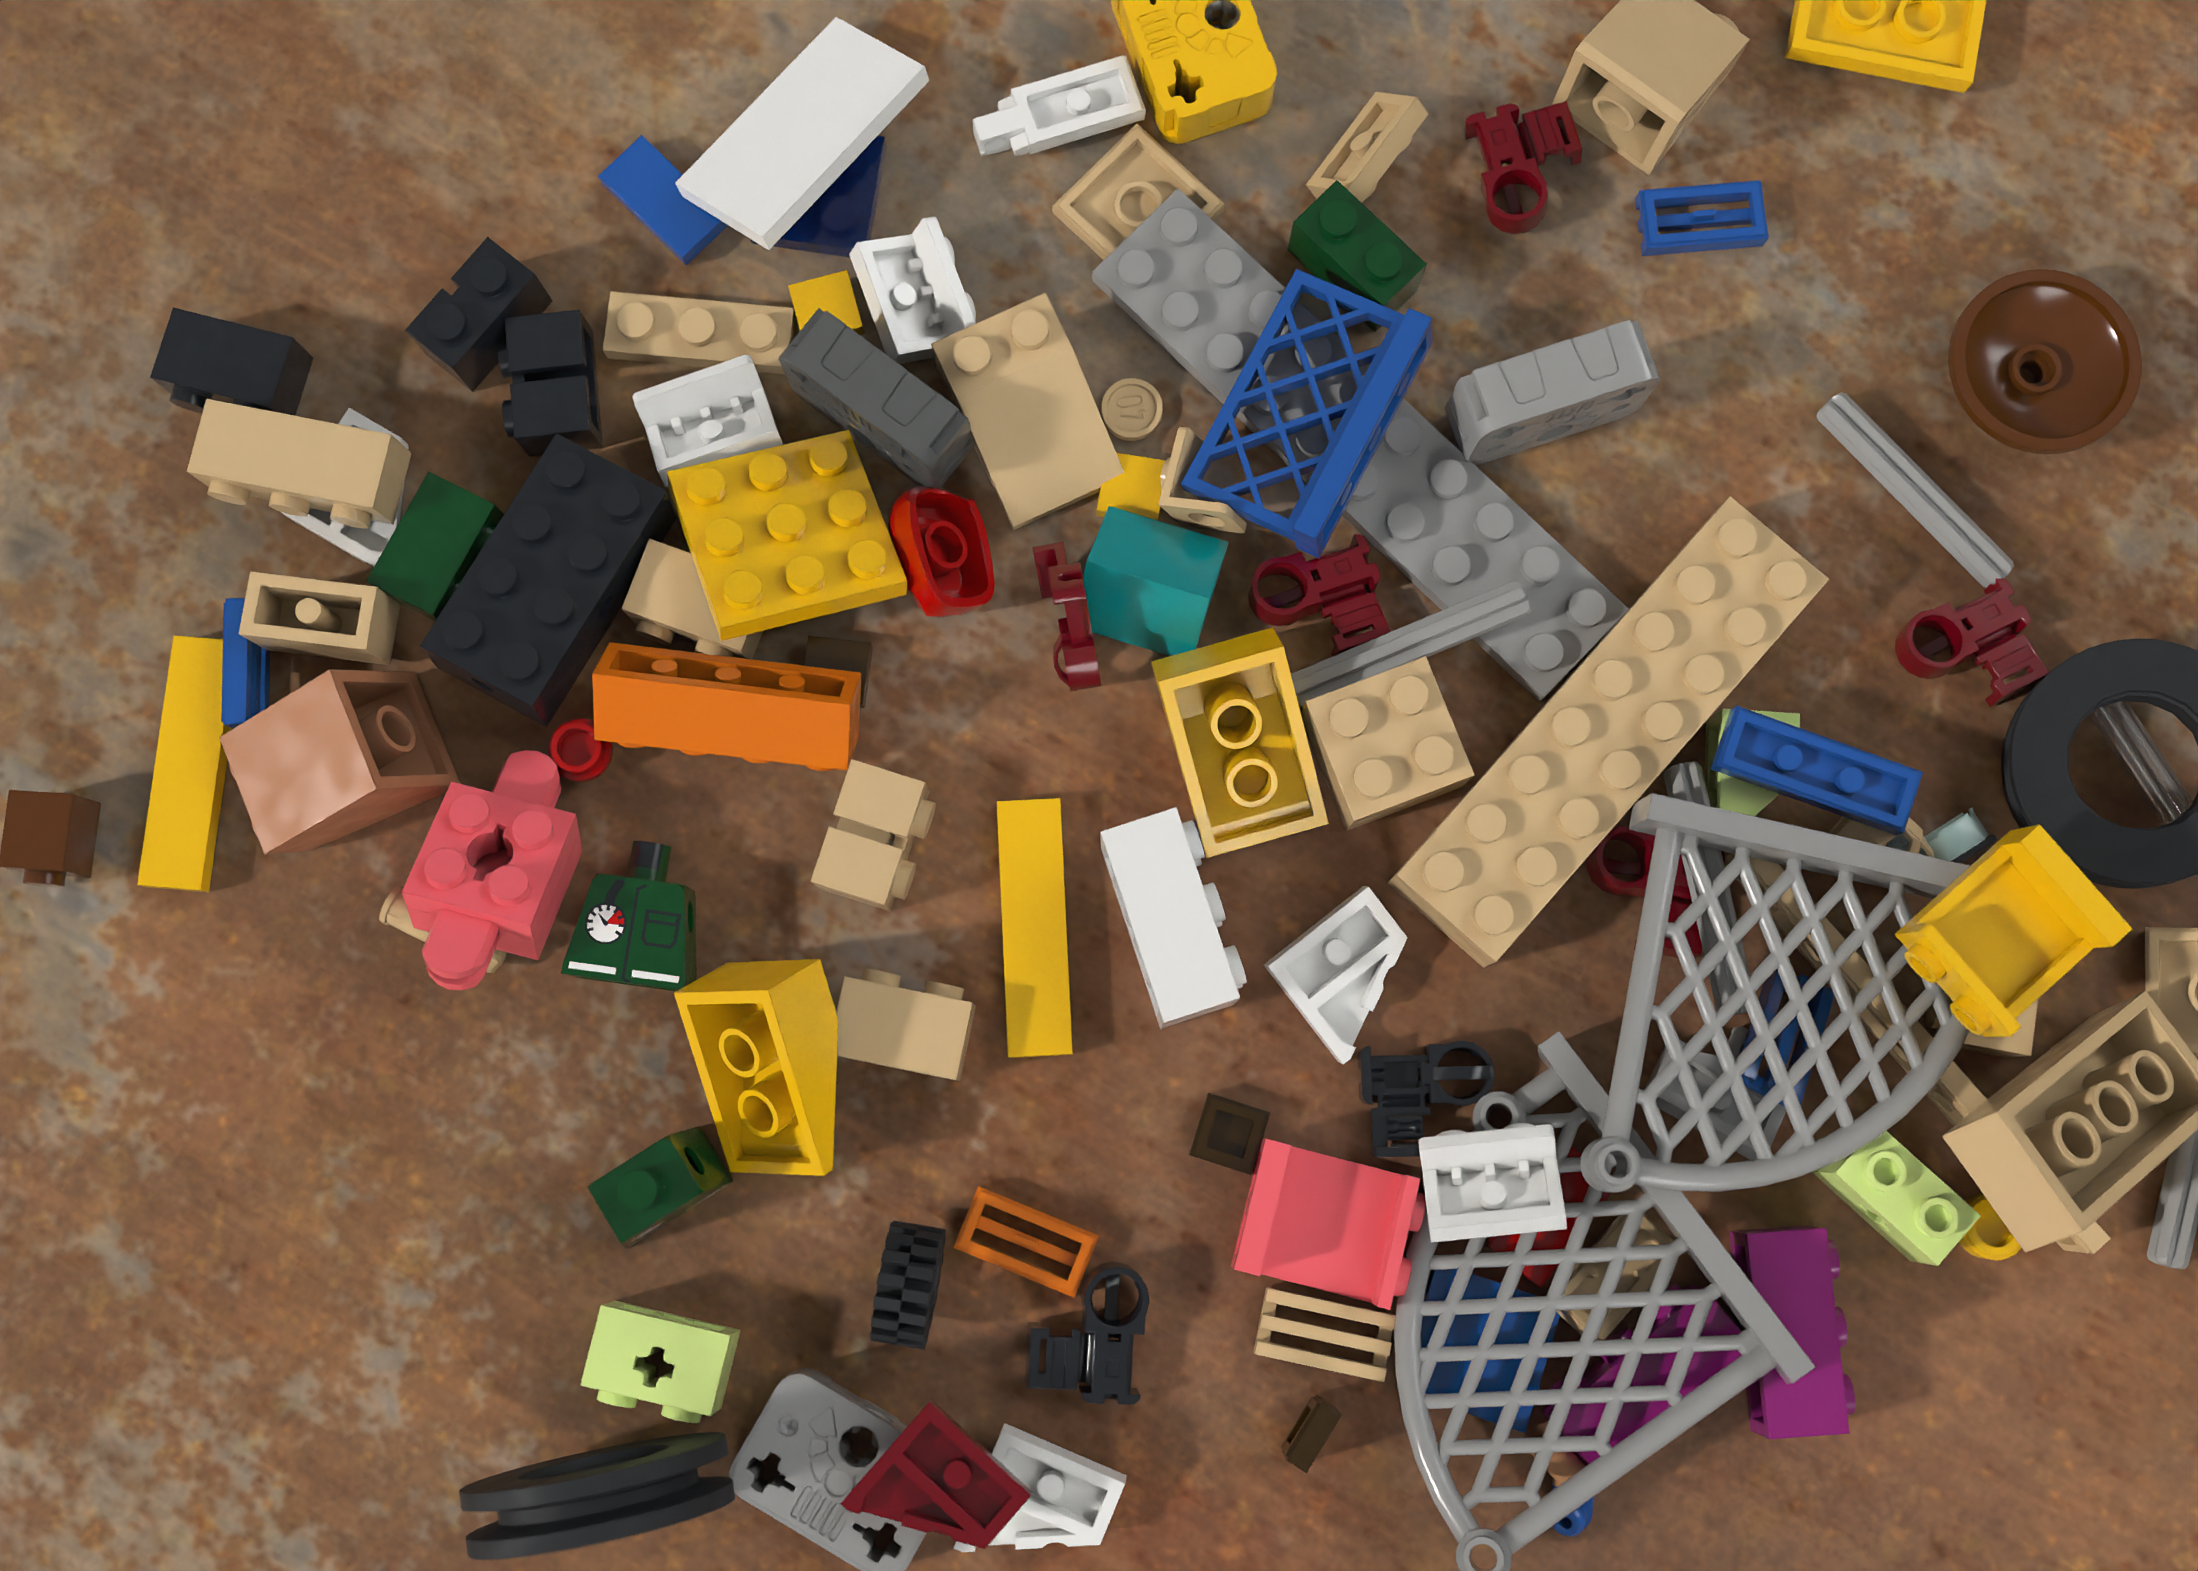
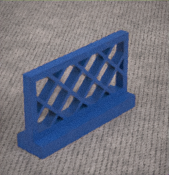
(1357, 434)

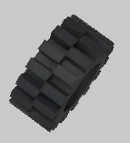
(907, 1284)

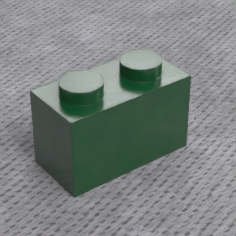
(1355, 250)
(434, 545)

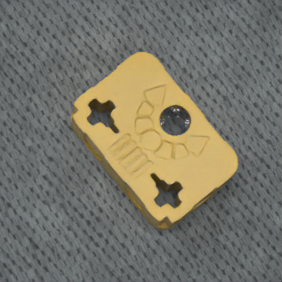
(1220, 73)

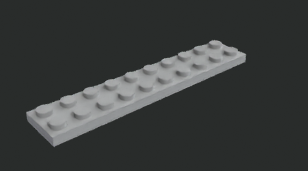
(1418, 495)

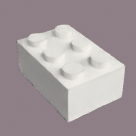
(1172, 917)

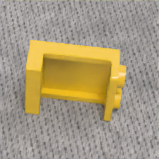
(2009, 930)

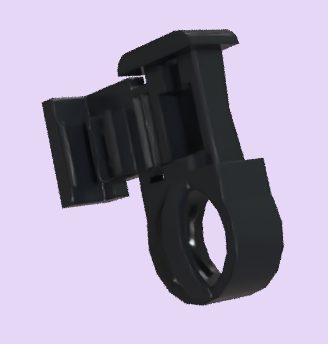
(1403, 1094)
(1090, 1355)

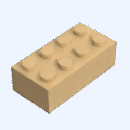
(2082, 1122)

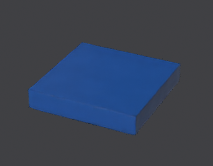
(1467, 1330)

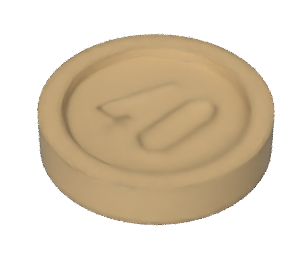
(1131, 409)

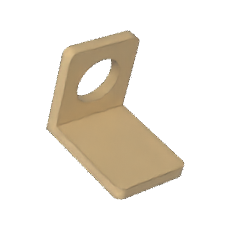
(1185, 506)

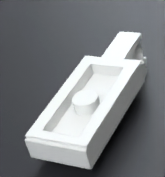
(1062, 109)

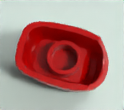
(942, 551)

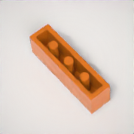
(726, 706)

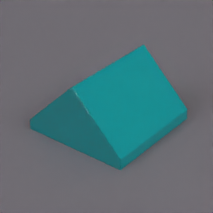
(1151, 582)

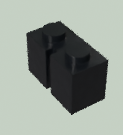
(465, 327)
(229, 364)
(551, 380)

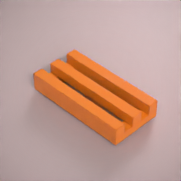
(1076, 1261)

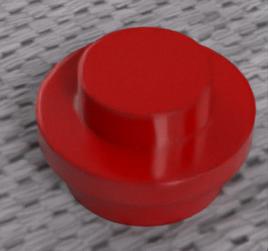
(577, 753)

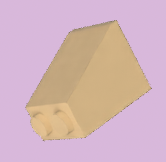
(1648, 74)

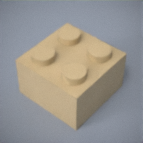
(1386, 743)

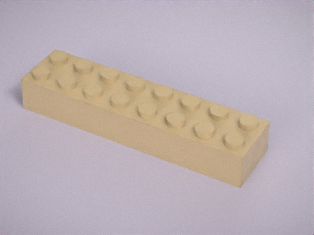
(1607, 733)

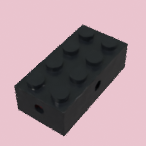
(549, 580)

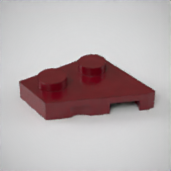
(940, 1482)

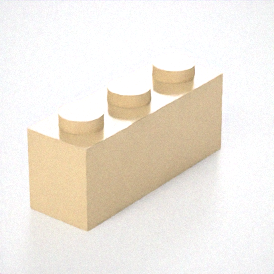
(299, 464)

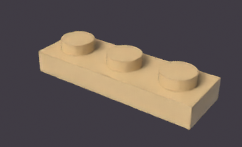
(696, 331)

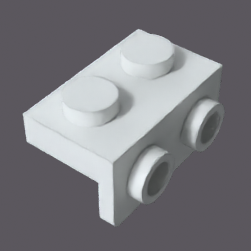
(913, 290)
(707, 416)
(1492, 1182)

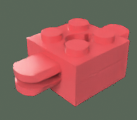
(520, 876)

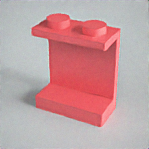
(1328, 1224)

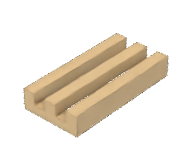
(1379, 1346)

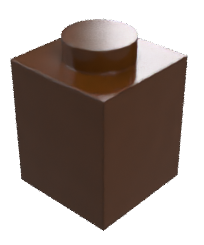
(49, 836)

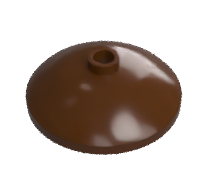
(2069, 339)

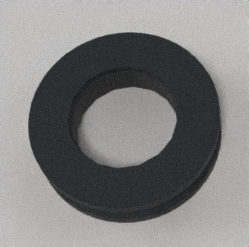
(2038, 760)
(596, 1496)

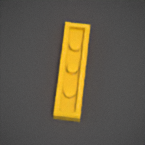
(187, 771)
(1034, 928)

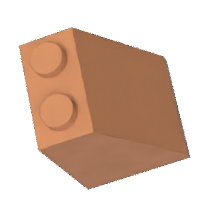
(337, 758)

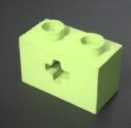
(1901, 1199)
(631, 1333)

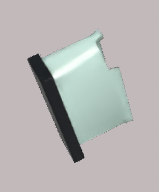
(1959, 838)

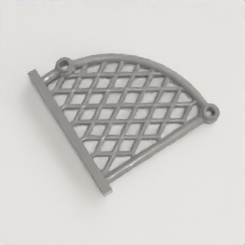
(1678, 831)
(1762, 1344)

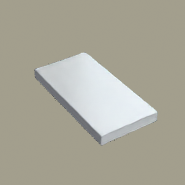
(802, 132)

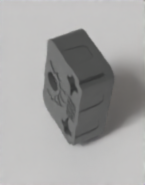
(876, 400)

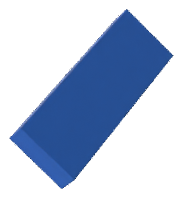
(1817, 770)

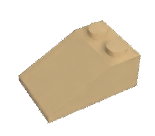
(1028, 410)

